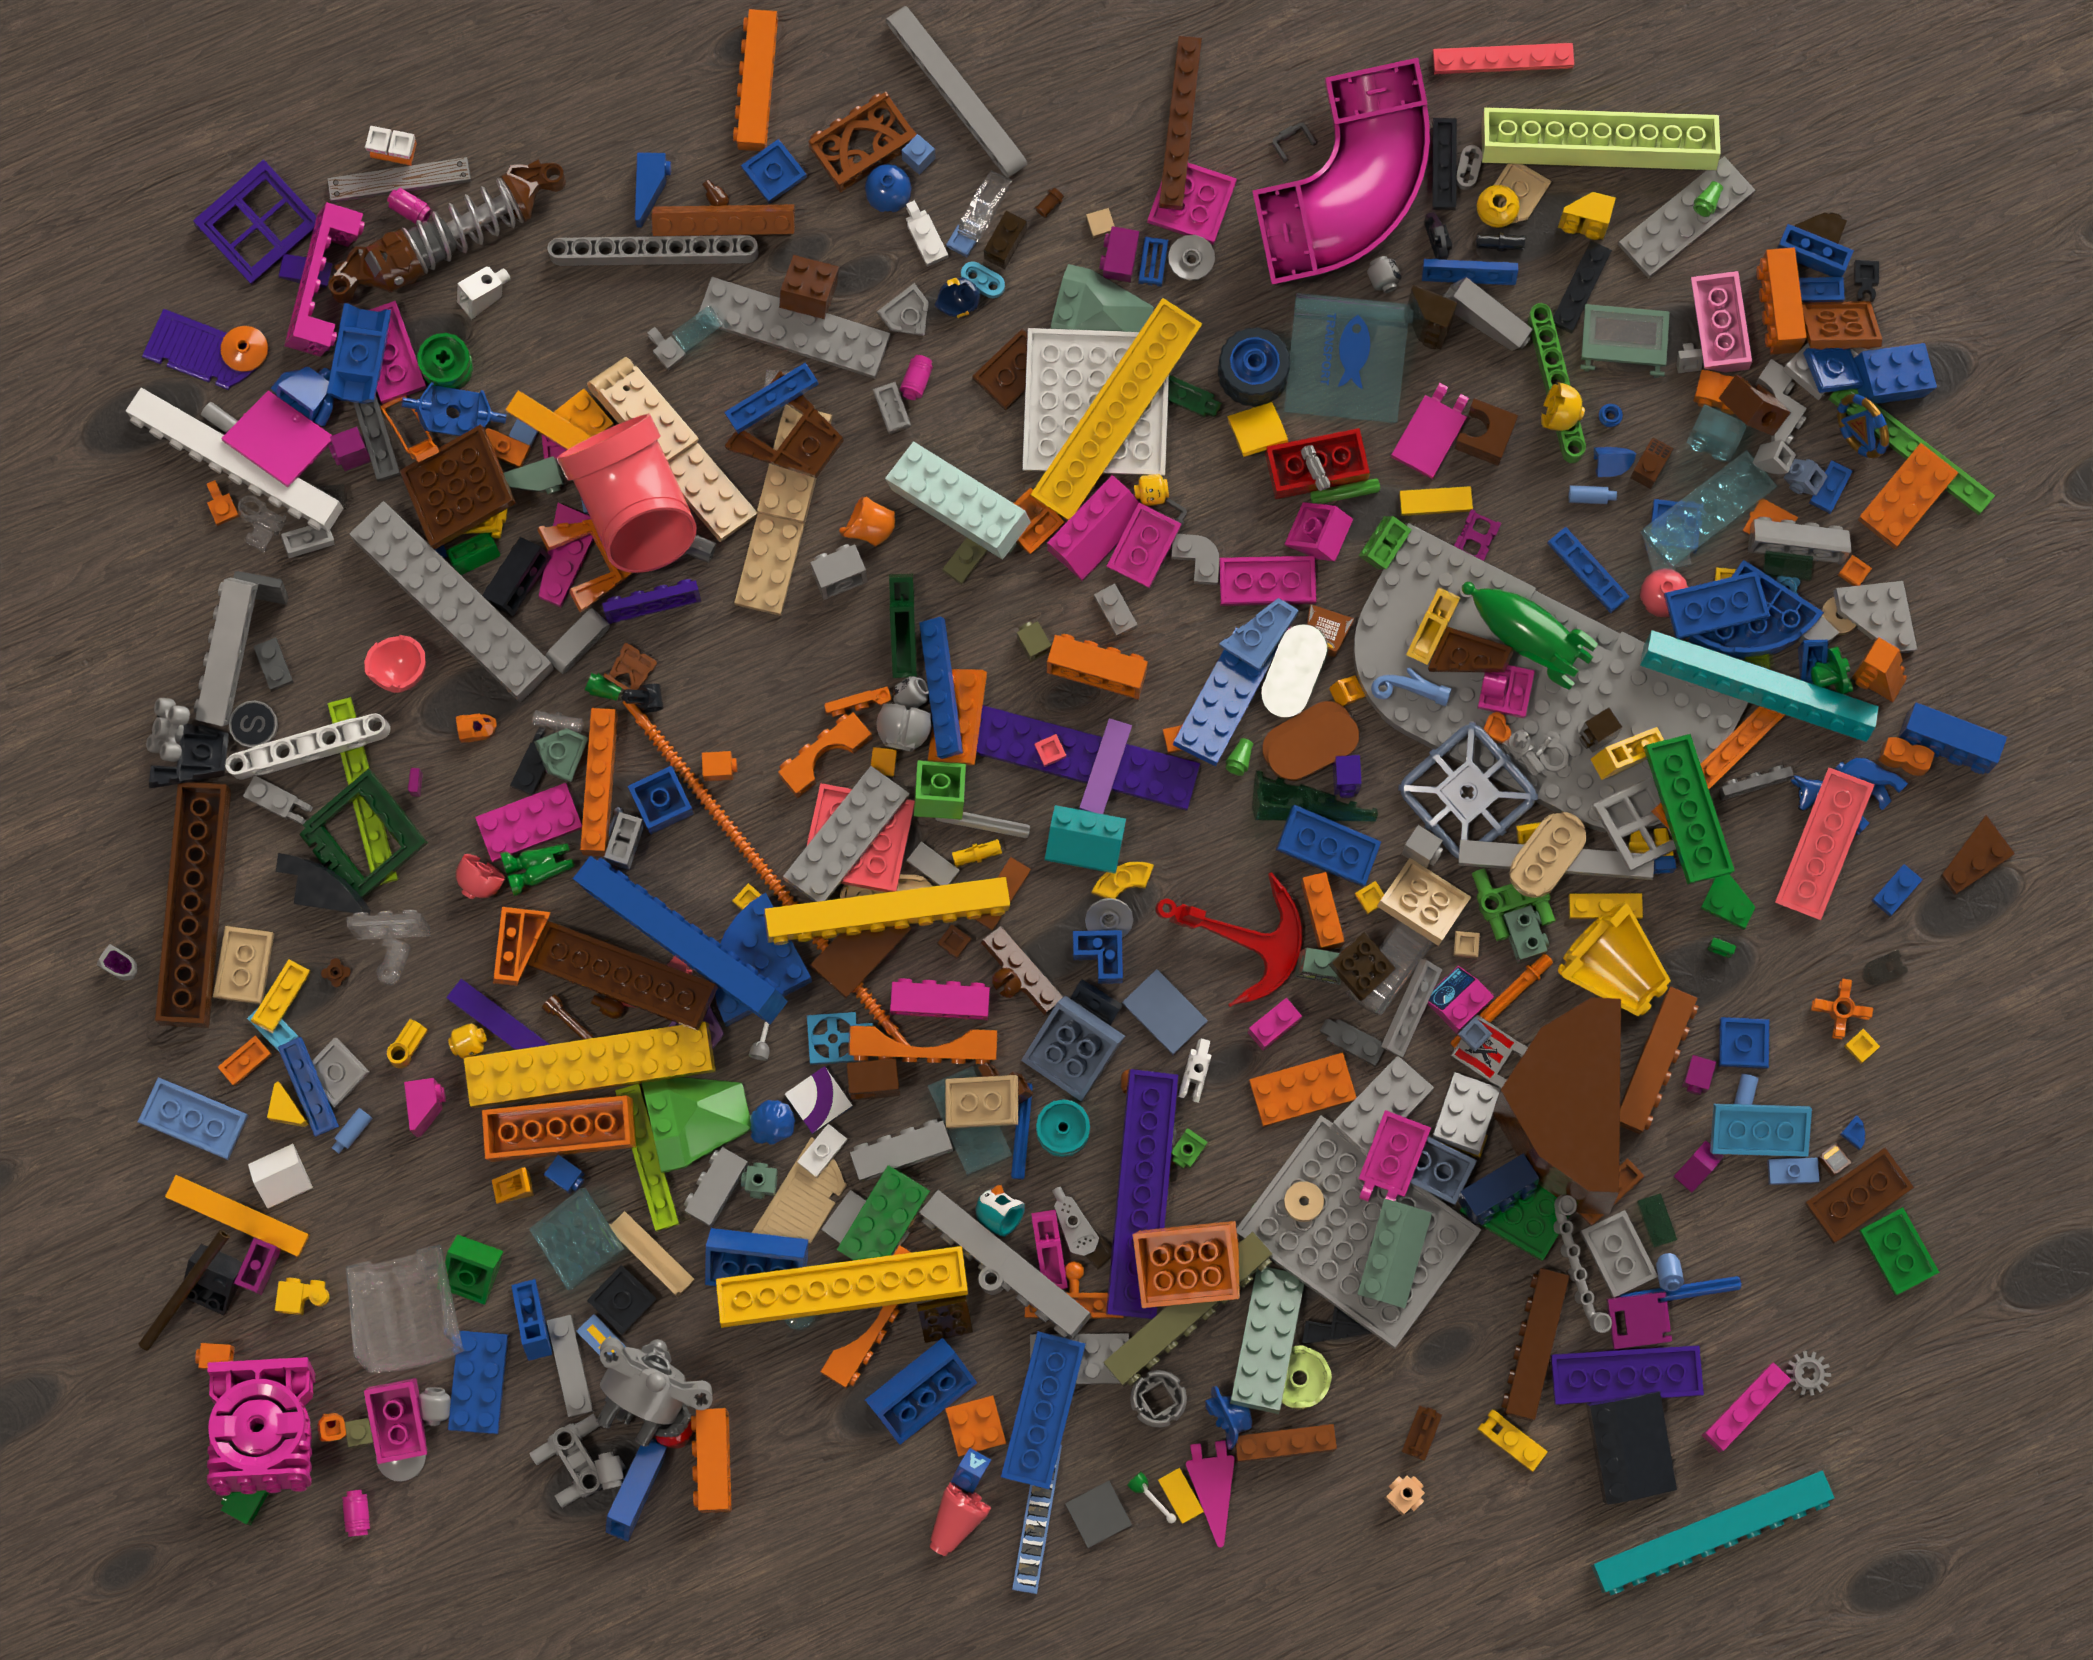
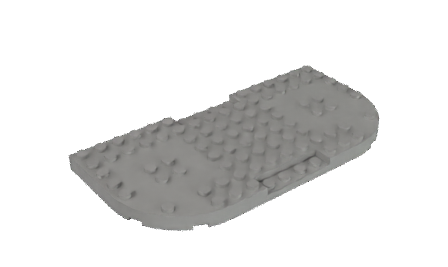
(1612, 680)

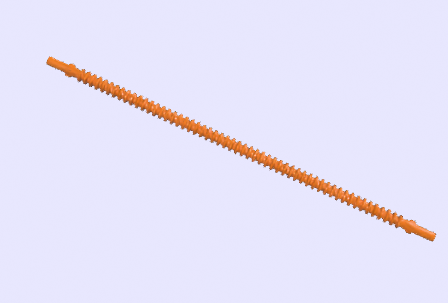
(644, 722)

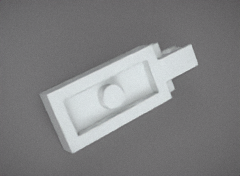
(925, 235)

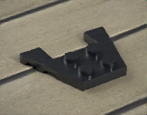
(201, 758)
(1341, 1328)

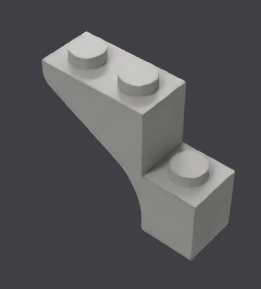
(1777, 383)

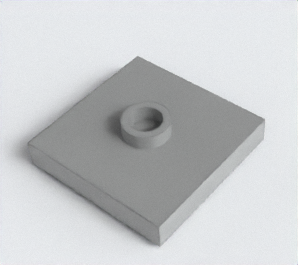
(338, 1071)

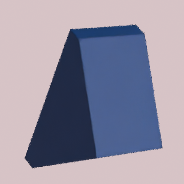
(1808, 654)

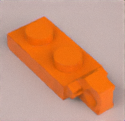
(859, 702)

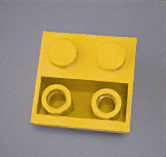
(1588, 216)

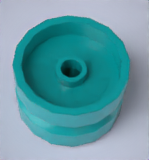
(1058, 1142)

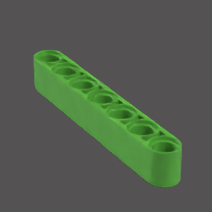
(1556, 371)

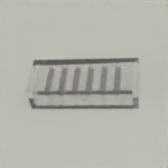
(1403, 949)

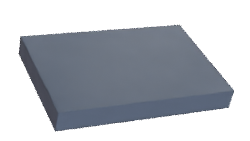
(1164, 1012)

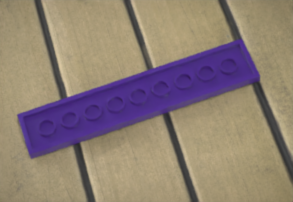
(1140, 772)
(1141, 1182)

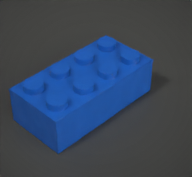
(1953, 738)

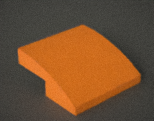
(1043, 522)

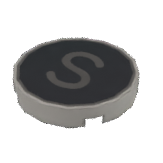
(253, 724)

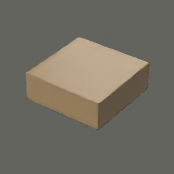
(1100, 222)
(1466, 944)

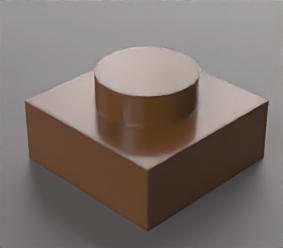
(954, 941)

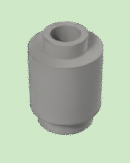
(609, 1470)

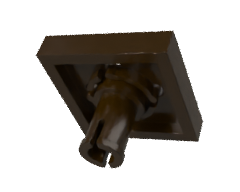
(1356, 971)
(944, 1318)

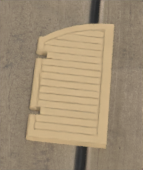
(802, 1202)

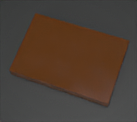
(1005, 372)

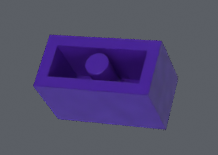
(1347, 775)

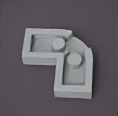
(1202, 552)

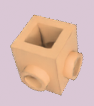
(1399, 1501)

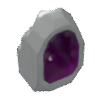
(117, 963)

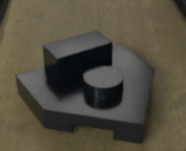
(1438, 236)

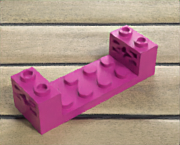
(331, 225)

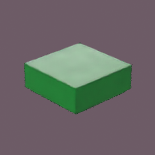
(1721, 948)

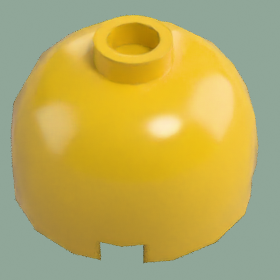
(1563, 408)

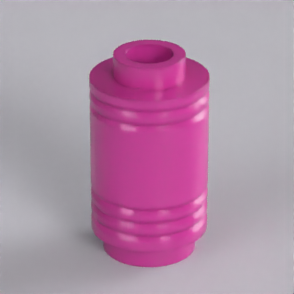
(409, 206)
(916, 377)
(356, 1513)

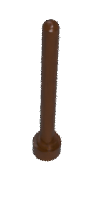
(555, 1007)

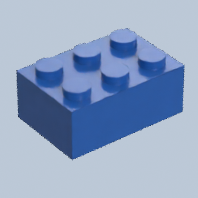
(1895, 373)

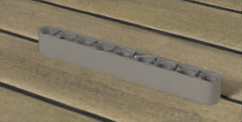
(956, 91)
(643, 244)

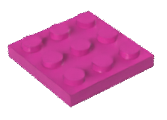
(1204, 204)

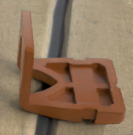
(635, 664)

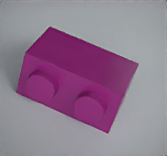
(1120, 254)
(349, 449)
(257, 1266)

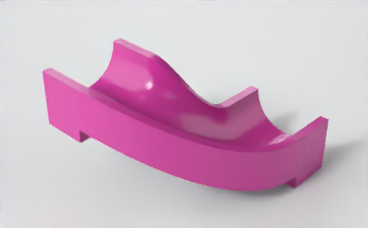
(1364, 184)

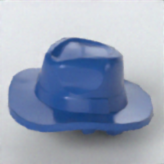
(1231, 1417)

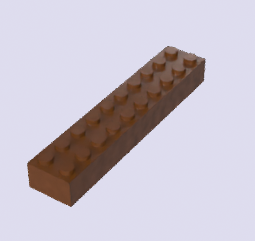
(193, 905)

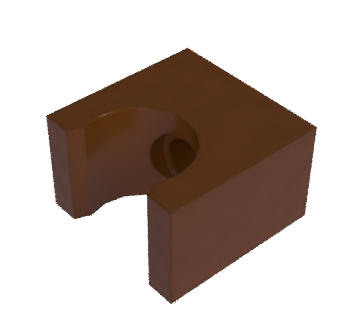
(1754, 405)
(1499, 428)
(873, 1079)

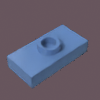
(1793, 1171)

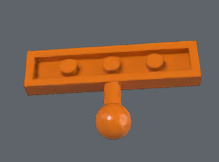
(1093, 1302)

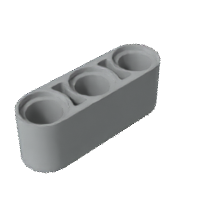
(577, 641)

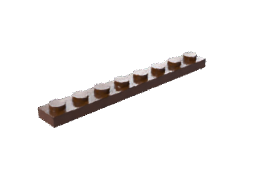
(1180, 123)

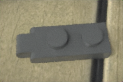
(1352, 1041)

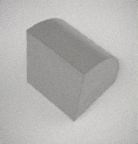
(1774, 457)
(1820, 631)

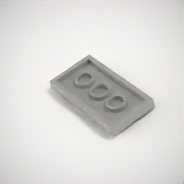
(1395, 1090)
(1096, 1351)

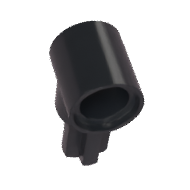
(646, 697)

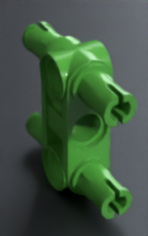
(1507, 900)

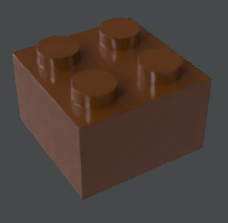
(808, 287)

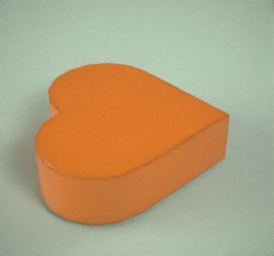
(1497, 727)

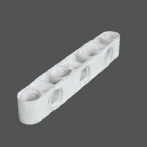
(307, 746)

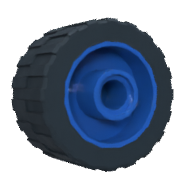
(1253, 366)

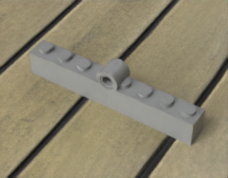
(1005, 1264)

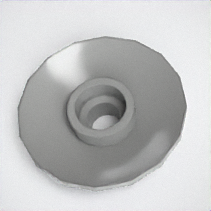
(1194, 247)
(1121, 919)

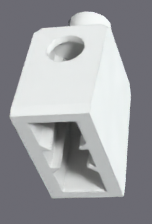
(481, 290)

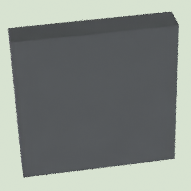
(268, 588)
(1098, 1514)

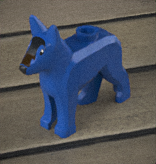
(1861, 769)

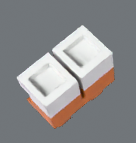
(390, 146)

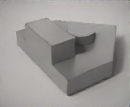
(906, 312)

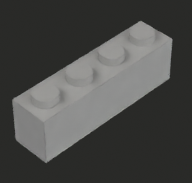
(901, 1151)

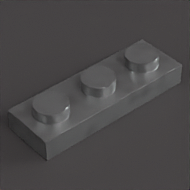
(1755, 782)

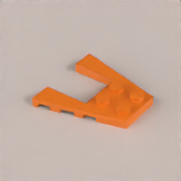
(590, 591)

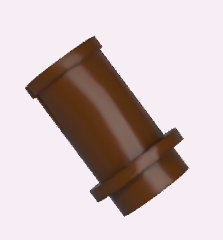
(1049, 202)

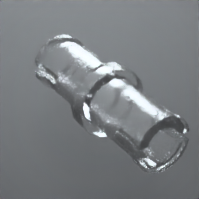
(557, 721)

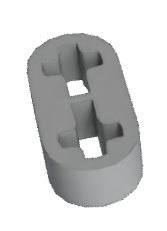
(1463, 166)

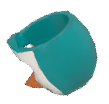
(999, 1211)

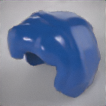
(772, 1122)

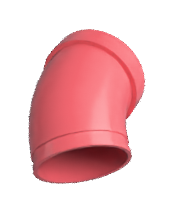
(631, 495)

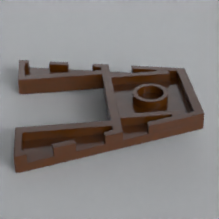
(804, 449)

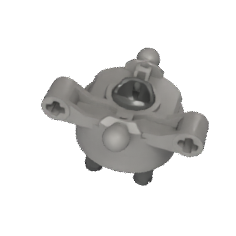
(647, 1387)

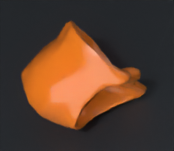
(869, 522)

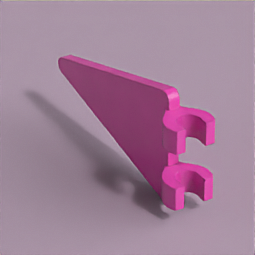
(1213, 1486)

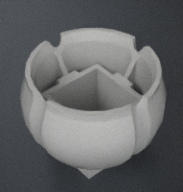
(903, 727)
(1171, 1385)

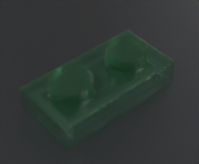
(1656, 1220)

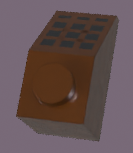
(1651, 463)

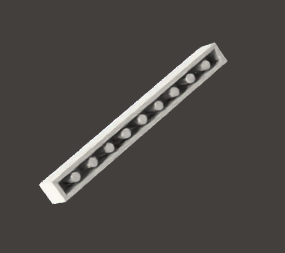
(206, 445)

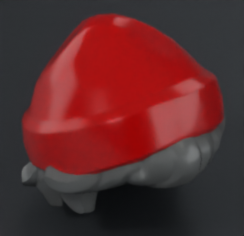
(678, 1433)

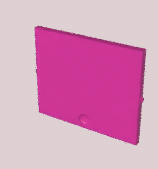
(277, 438)

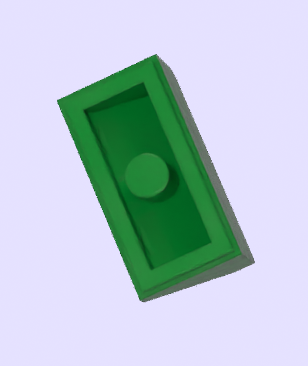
(473, 553)

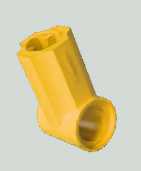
(408, 1042)

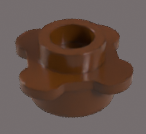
(335, 965)

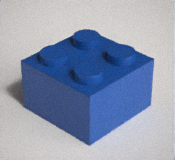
(660, 800)

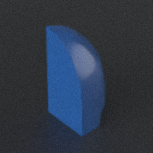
(1613, 460)

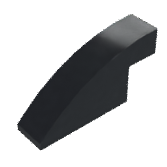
(320, 886)

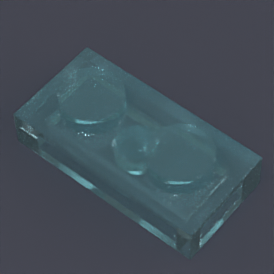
(697, 328)

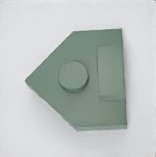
(561, 753)

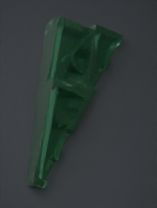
(1274, 801)

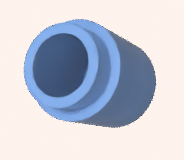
(1669, 1272)

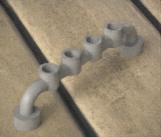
(1565, 1206)

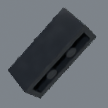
(516, 576)

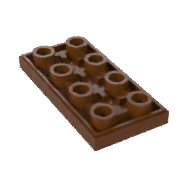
(854, 957)

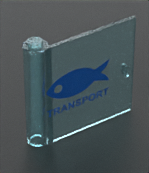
(1347, 355)

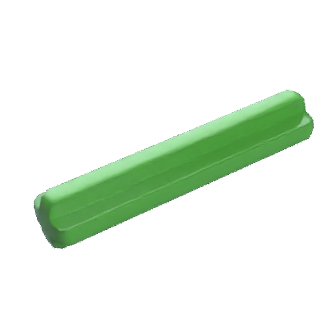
(1345, 491)

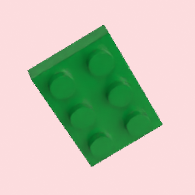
(1899, 1251)

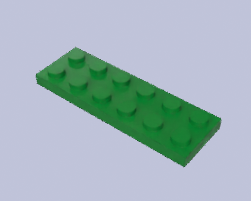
(1689, 809)

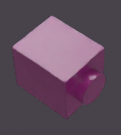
(1698, 1075)

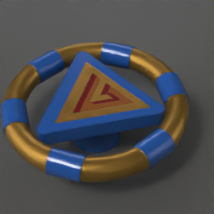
(1863, 426)

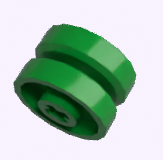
(447, 349)

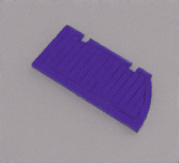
(192, 349)

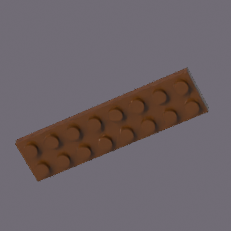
(623, 975)

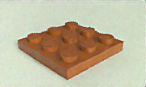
(1841, 325)

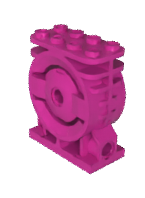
(241, 1403)

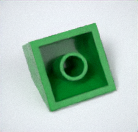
(472, 1268)

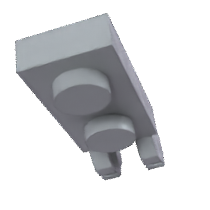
(275, 799)

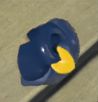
(958, 297)

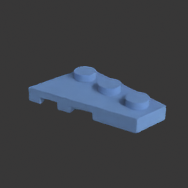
(1260, 636)

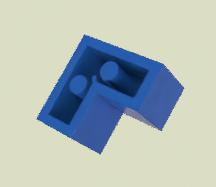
(1104, 947)

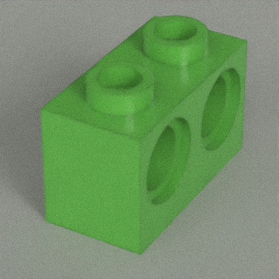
(1385, 542)

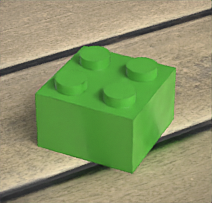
(939, 790)

